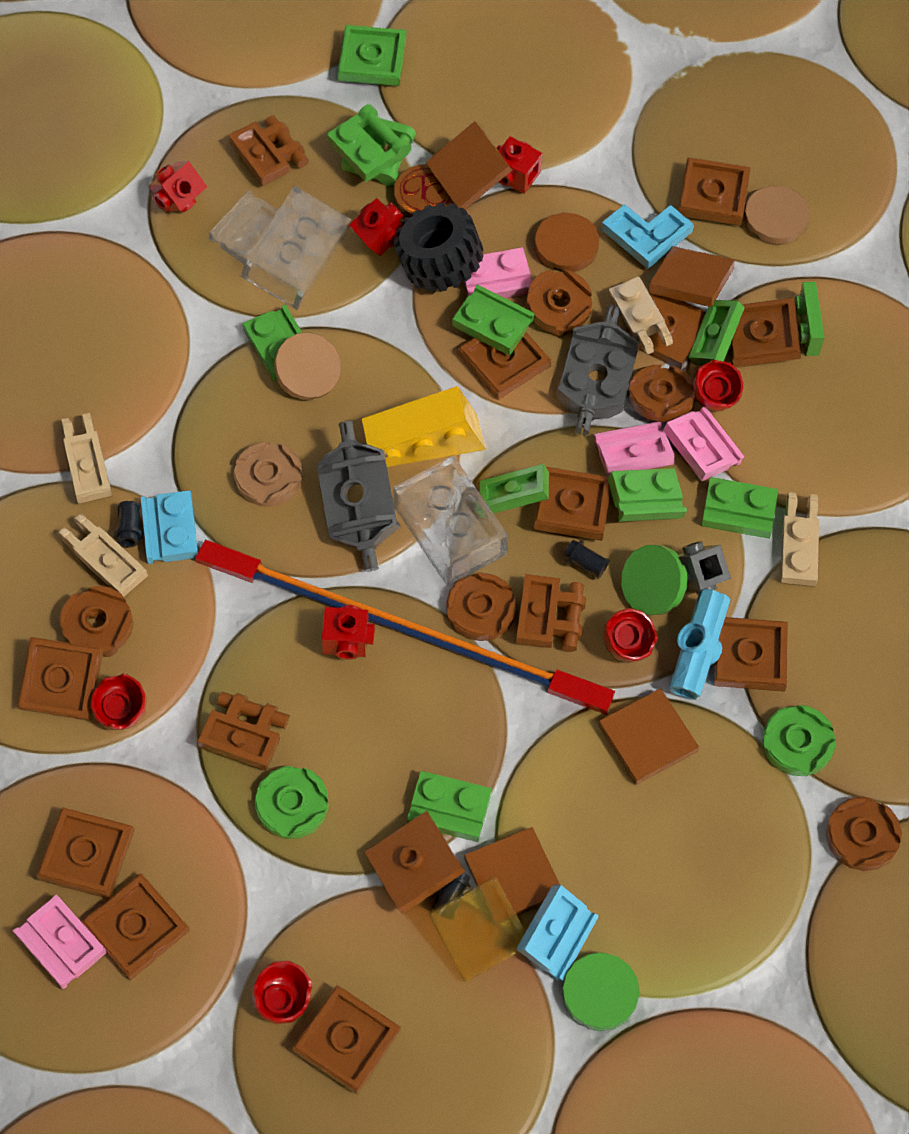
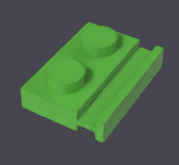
(493, 319)
(269, 333)
(647, 494)
(740, 507)
(452, 803)

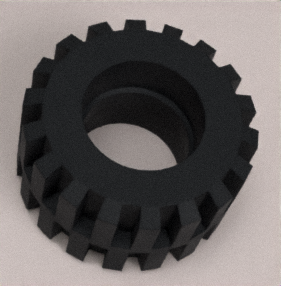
(439, 247)

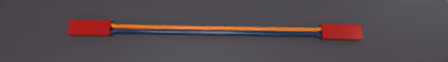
(562, 684)

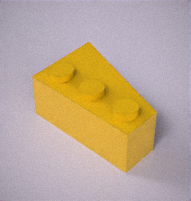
(426, 428)

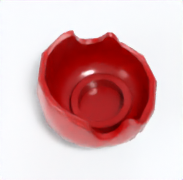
(718, 385)
(630, 635)
(118, 702)
(281, 992)

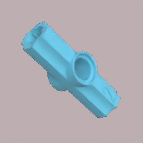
(699, 644)

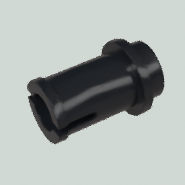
(128, 524)
(585, 558)
(452, 890)

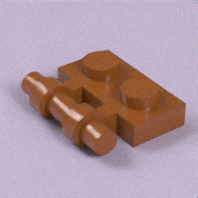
(260, 153)
(538, 612)
(240, 739)

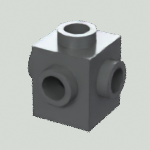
(704, 566)

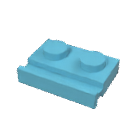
(169, 527)
(557, 932)

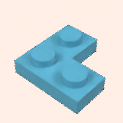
(647, 240)

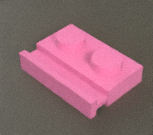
(502, 273)
(703, 443)
(634, 448)
(60, 941)

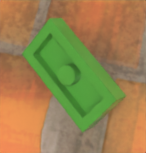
(811, 328)
(716, 331)
(516, 488)

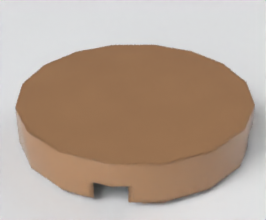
(776, 214)
(307, 366)
(268, 474)

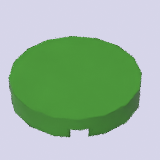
(654, 579)
(799, 740)
(291, 802)
(600, 991)

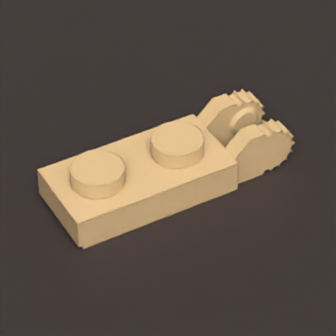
(640, 313)
(86, 461)
(800, 543)
(104, 556)

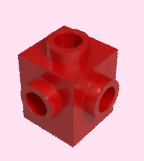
(524, 162)
(176, 187)
(377, 225)
(347, 632)

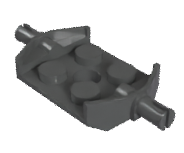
(602, 349)
(371, 518)

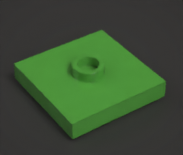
(372, 55)

